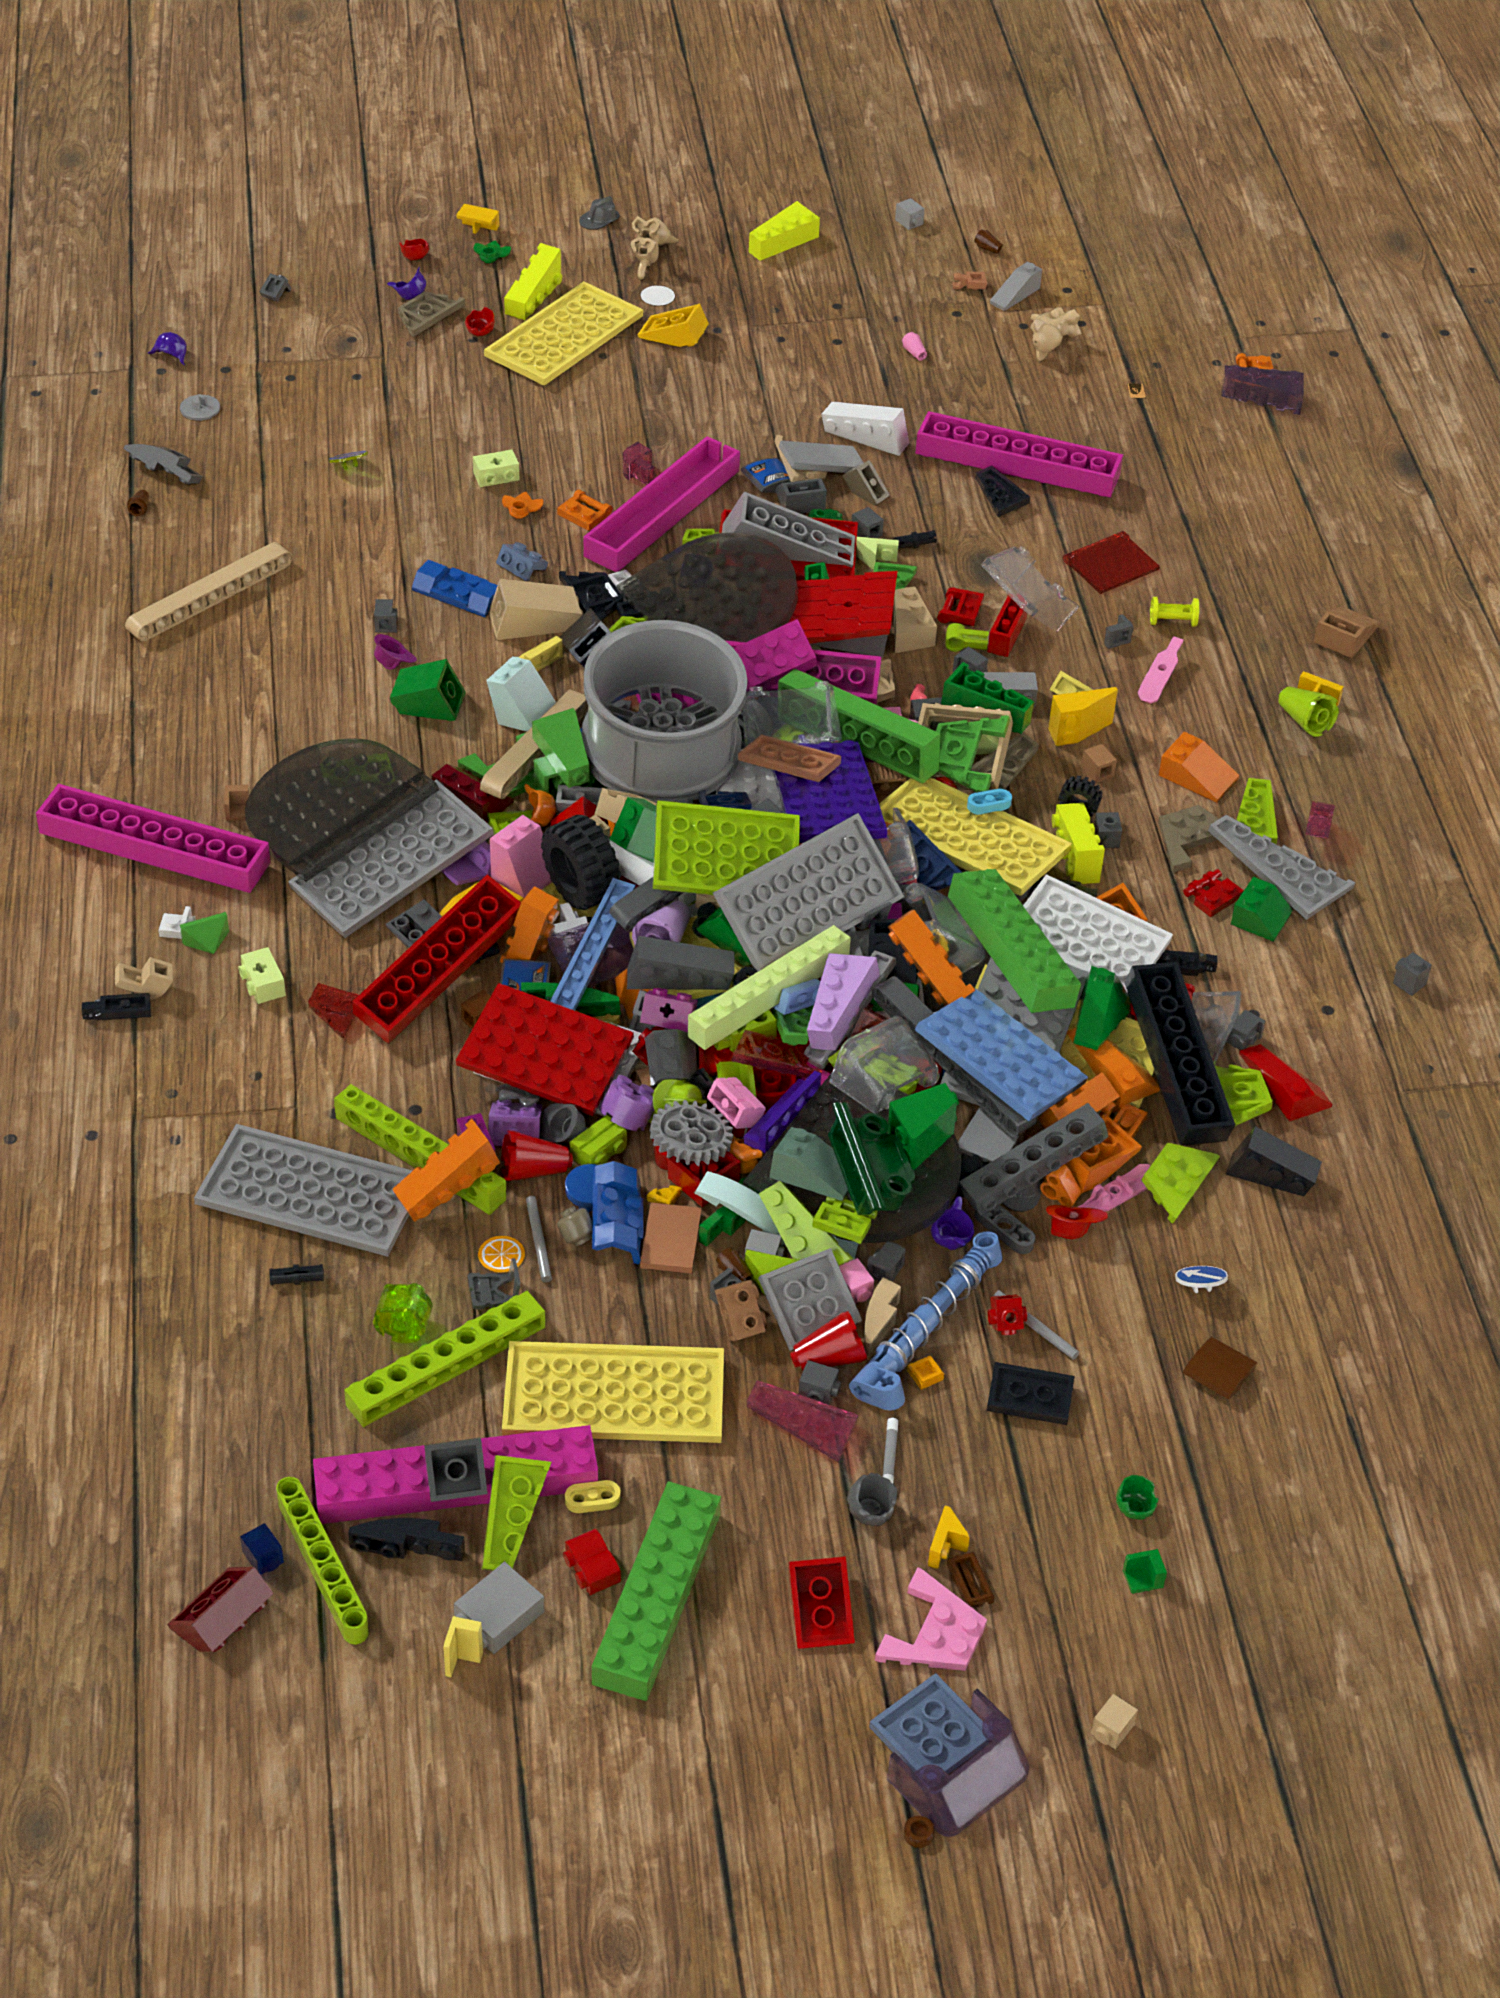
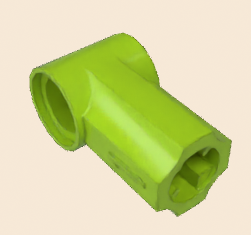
(958, 638)

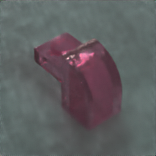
(638, 463)
(1320, 819)

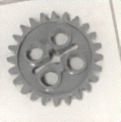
(691, 1132)

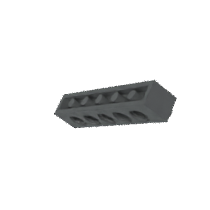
(1034, 1159)

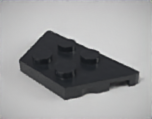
(594, 592)

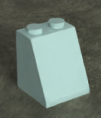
(519, 694)

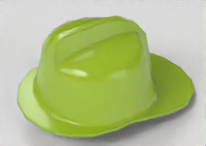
(676, 1090)

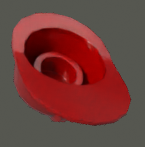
(1073, 1221)

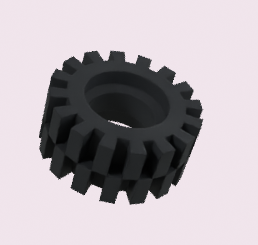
(1082, 787)

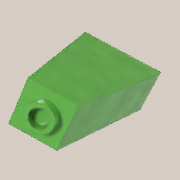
(563, 746)

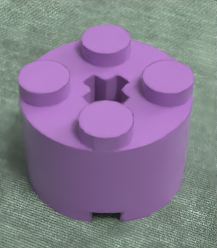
(628, 1103)

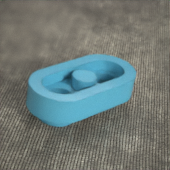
(989, 801)

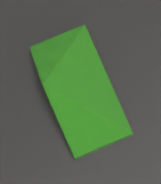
(205, 933)

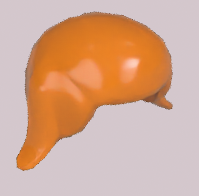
(543, 806)
(746, 1154)

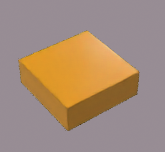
(925, 1372)

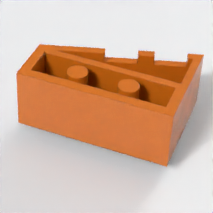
(532, 926)
(1096, 1092)

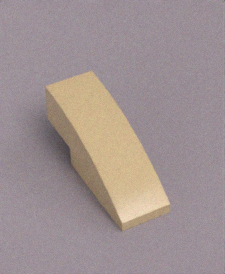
(880, 1314)

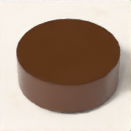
(918, 1831)

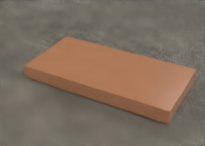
(789, 758)

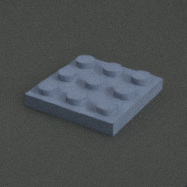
(931, 1727)

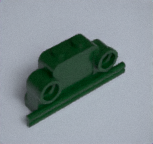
(870, 1161)

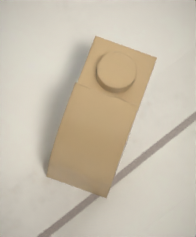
(152, 978)

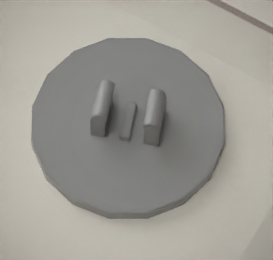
(199, 407)

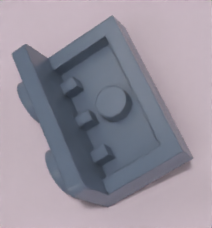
(520, 560)

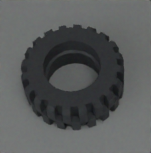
(579, 861)

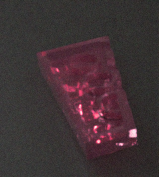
(805, 1418)

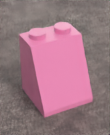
(518, 857)

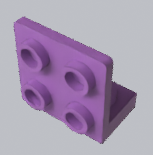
(471, 866)
(514, 1117)

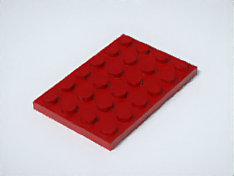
(545, 1049)

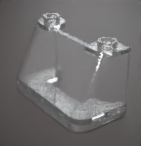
(792, 715)
(946, 925)
(881, 1062)

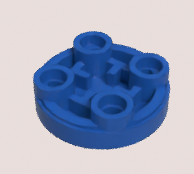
(580, 1186)

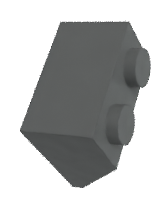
(670, 1056)

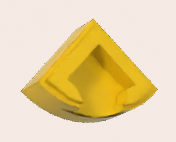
(665, 1195)

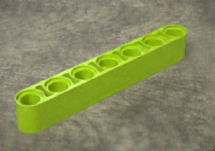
(322, 1570)

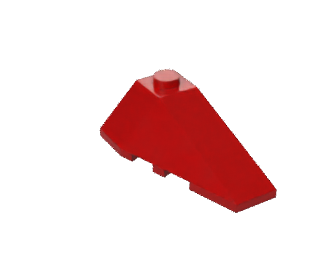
(1287, 1087)

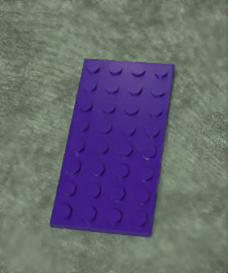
(835, 797)

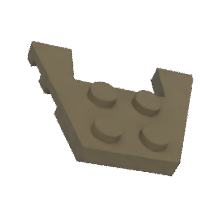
(1184, 831)

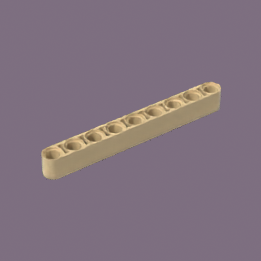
(208, 591)
(520, 757)

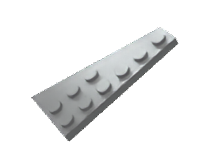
(1294, 875)

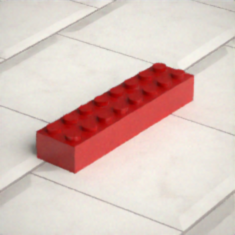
(436, 959)

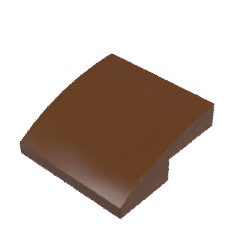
(1219, 1367)

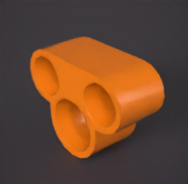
(1061, 1186)

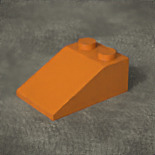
(1197, 767)
(1103, 1159)

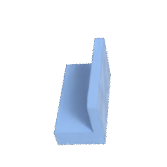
(798, 997)

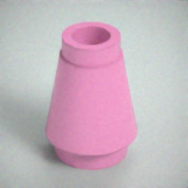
(914, 345)

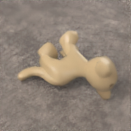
(646, 245)
(1051, 328)

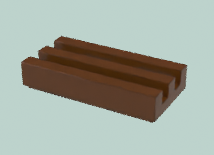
(977, 1599)

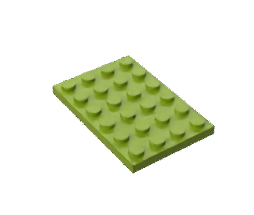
(713, 845)

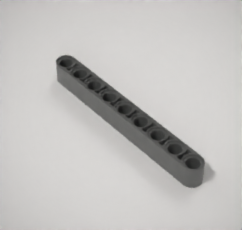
(646, 900)
(900, 1001)

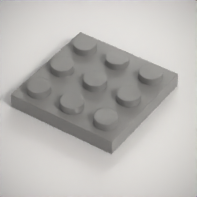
(807, 1295)

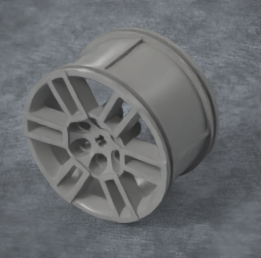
(662, 748)

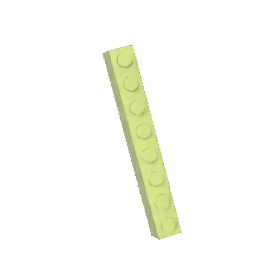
(764, 988)

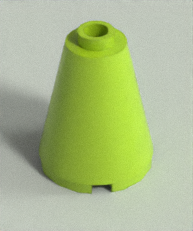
(1310, 709)

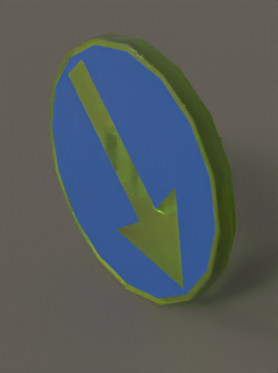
(347, 457)

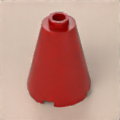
(532, 1157)
(831, 1344)

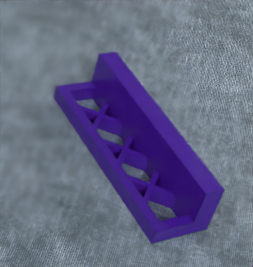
(782, 1113)

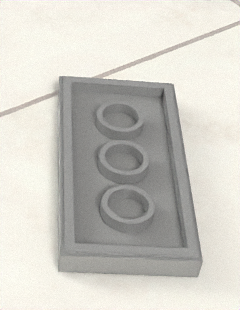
(820, 456)

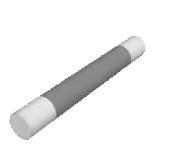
(890, 1449)

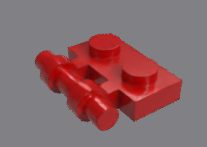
(1217, 897)

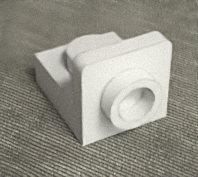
(171, 923)

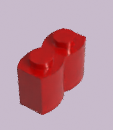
(592, 1562)

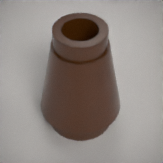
(987, 241)
(138, 503)
(732, 1259)

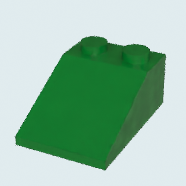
(636, 828)

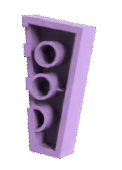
(840, 993)

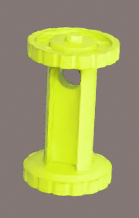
(1174, 611)

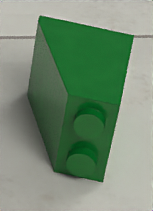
(428, 691)
(718, 931)
(923, 1121)

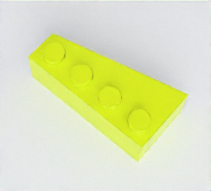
(784, 231)
(534, 282)
(1086, 855)

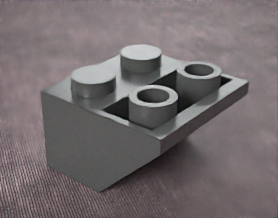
(802, 495)
(413, 922)

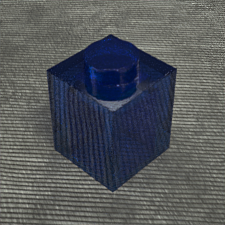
(262, 1549)

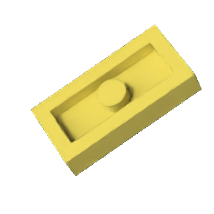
(545, 653)
(1067, 684)
(463, 1643)

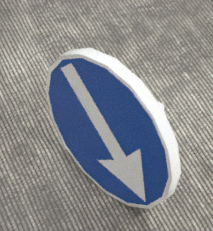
(1201, 1277)

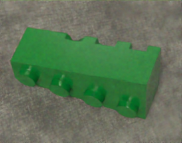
(974, 690)

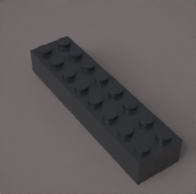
(1179, 1054)

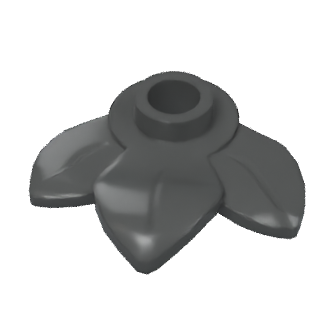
(509, 1092)

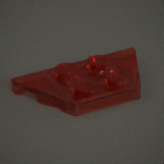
(771, 1054)

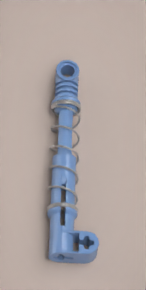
(877, 1381)

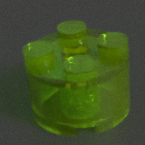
(403, 1312)

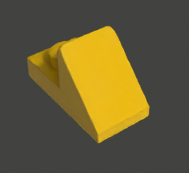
(948, 1535)

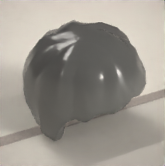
(872, 1499)

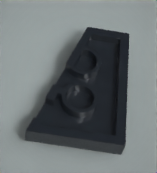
(1000, 491)

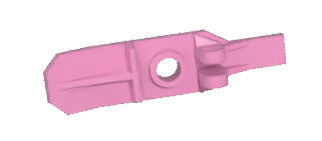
(1155, 678)
(1125, 1186)

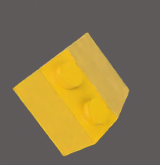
(676, 326)
(1081, 714)

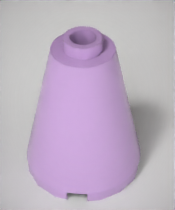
(664, 924)

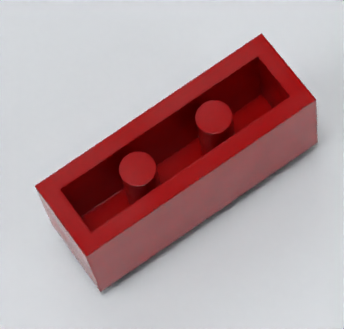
(1006, 628)

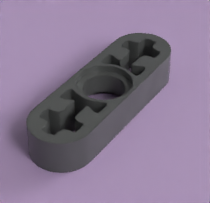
(1008, 1236)

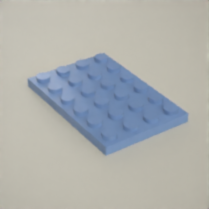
(1001, 1054)

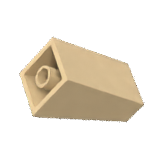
(532, 609)

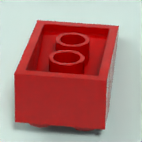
(821, 1602)

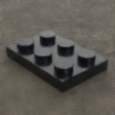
(1030, 1393)

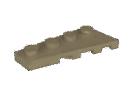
(1018, 754)

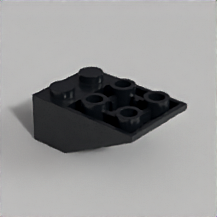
(584, 636)
(882, 943)

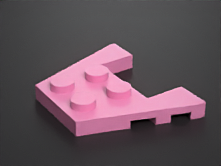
(947, 1634)

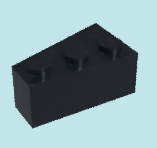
(1273, 1163)

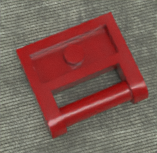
(967, 609)

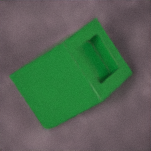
(1144, 1571)

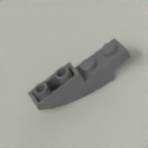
(164, 459)

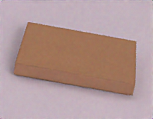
(671, 1238)

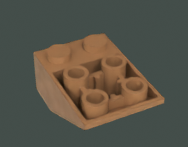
(1344, 630)

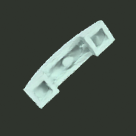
(737, 1198)

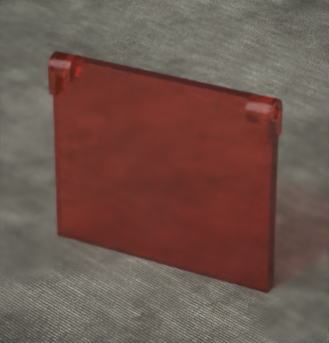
(1111, 562)

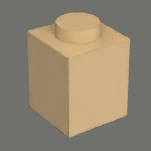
(1114, 1721)

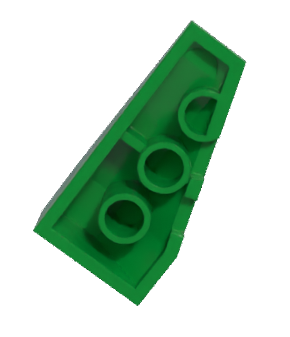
(1101, 1008)

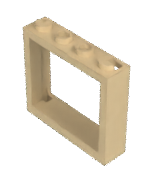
(954, 713)

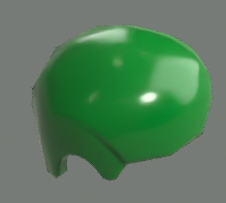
(1136, 1497)

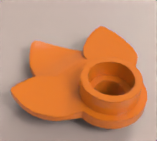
(521, 505)

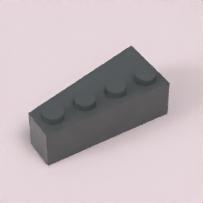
(678, 966)

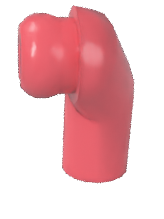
(918, 692)

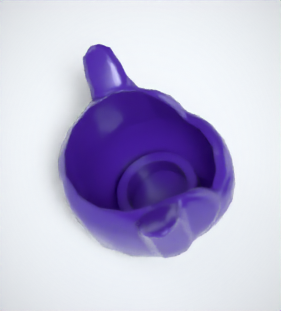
(411, 289)
(171, 344)
(953, 1228)

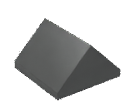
(455, 1469)

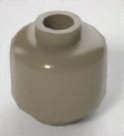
(575, 1225)

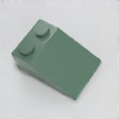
(808, 1164)

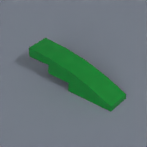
(591, 1004)
(719, 1221)

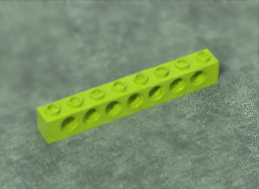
(409, 1142)
(444, 1358)

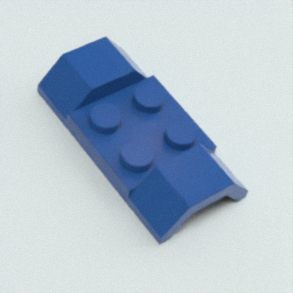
(455, 587)
(617, 1209)

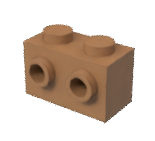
(741, 1310)

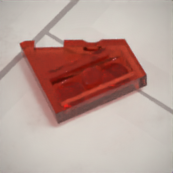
(333, 1007)

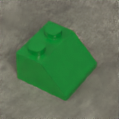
(1261, 910)

